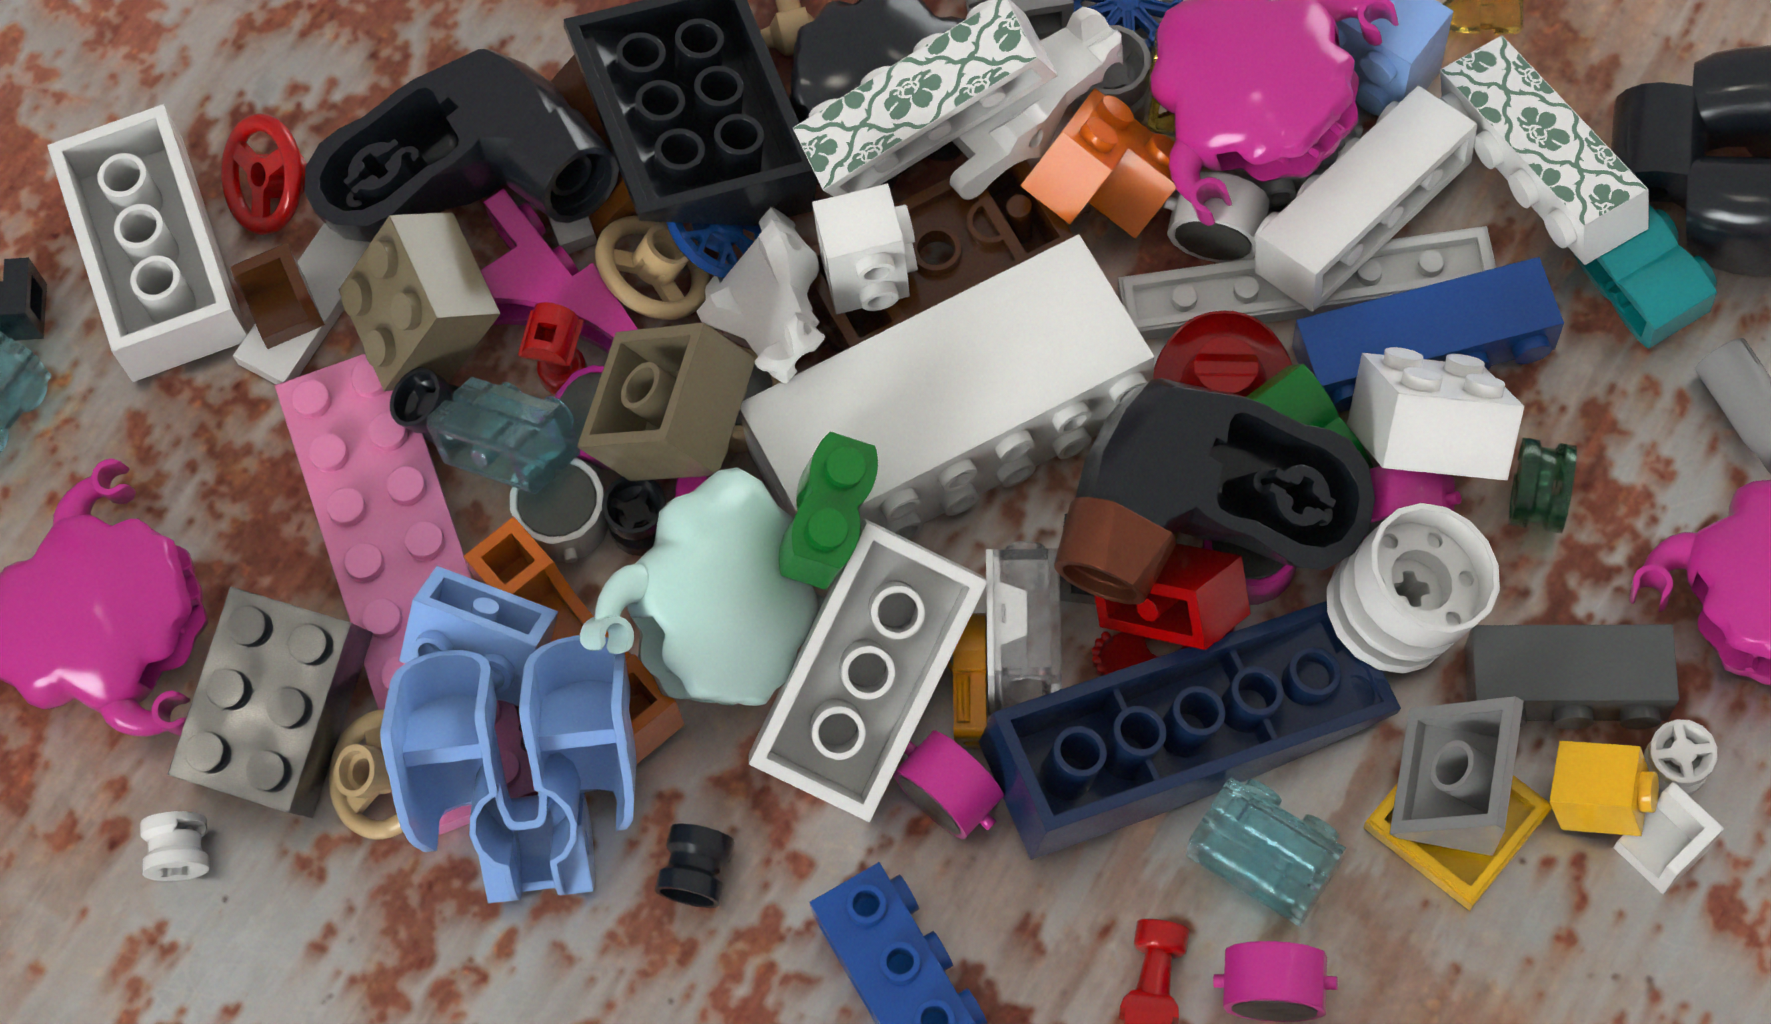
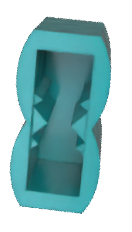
(1654, 281)

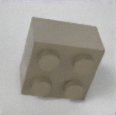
(418, 298)
(667, 402)

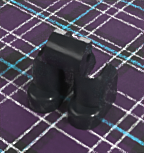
(1665, 140)

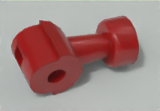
(552, 340)
(1151, 999)

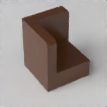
(277, 295)

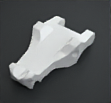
(1027, 126)
(766, 298)

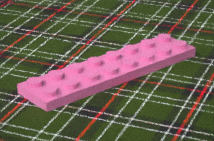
(382, 525)

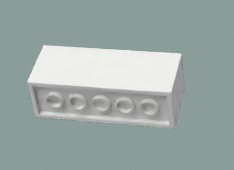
(962, 391)

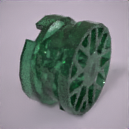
(1534, 482)

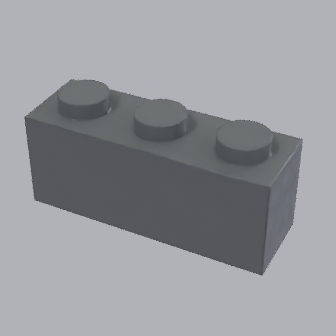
(1576, 672)

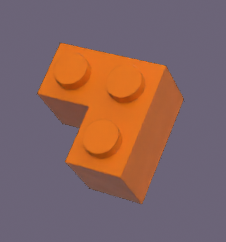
(1105, 162)

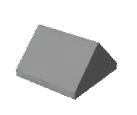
(1457, 774)

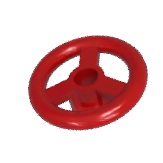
(268, 175)

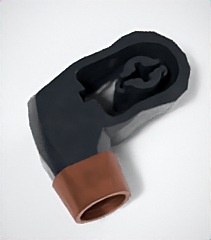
(1214, 472)

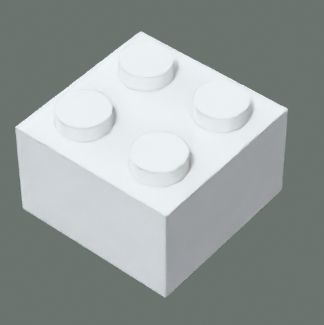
(1435, 414)

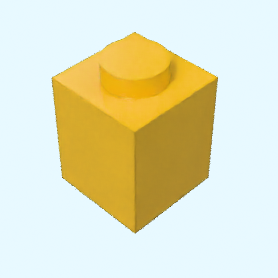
(1602, 788)

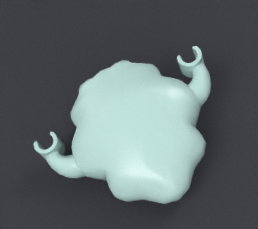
(711, 597)

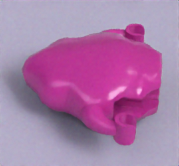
(1257, 87)
(1730, 577)
(101, 612)

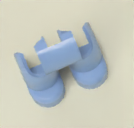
(447, 756)

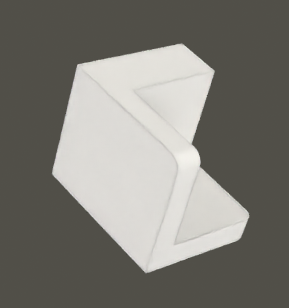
(1670, 839)

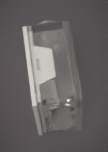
(1022, 624)

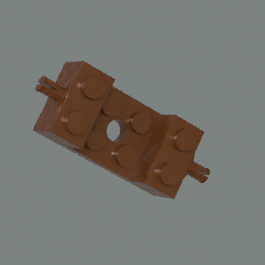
(987, 238)

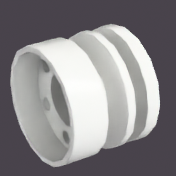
(1413, 588)

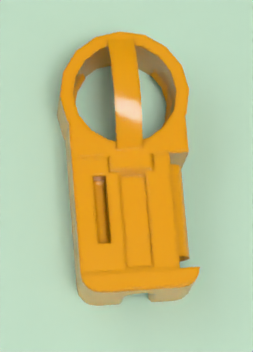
(970, 683)

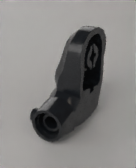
(455, 142)

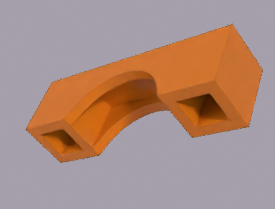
(519, 566)

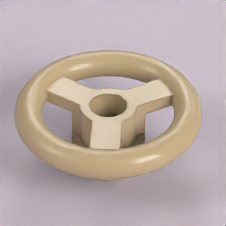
(656, 262)
(358, 777)

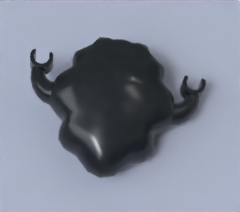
(852, 41)

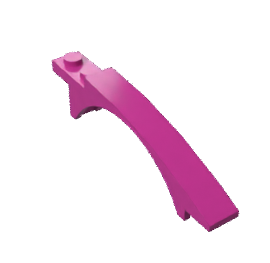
(538, 274)

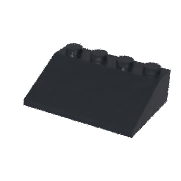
(693, 111)

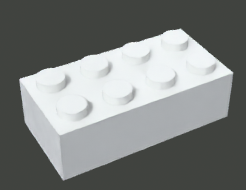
(147, 243)
(867, 671)

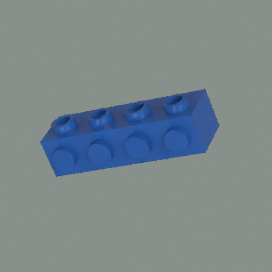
(887, 956)

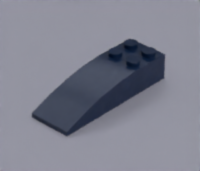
(1178, 728)

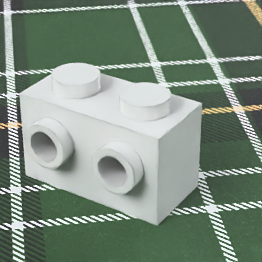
(865, 248)

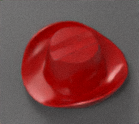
(1222, 353)

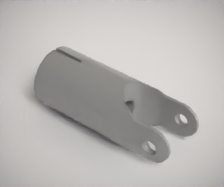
(1742, 392)

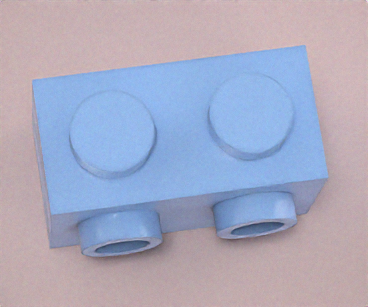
(478, 618)

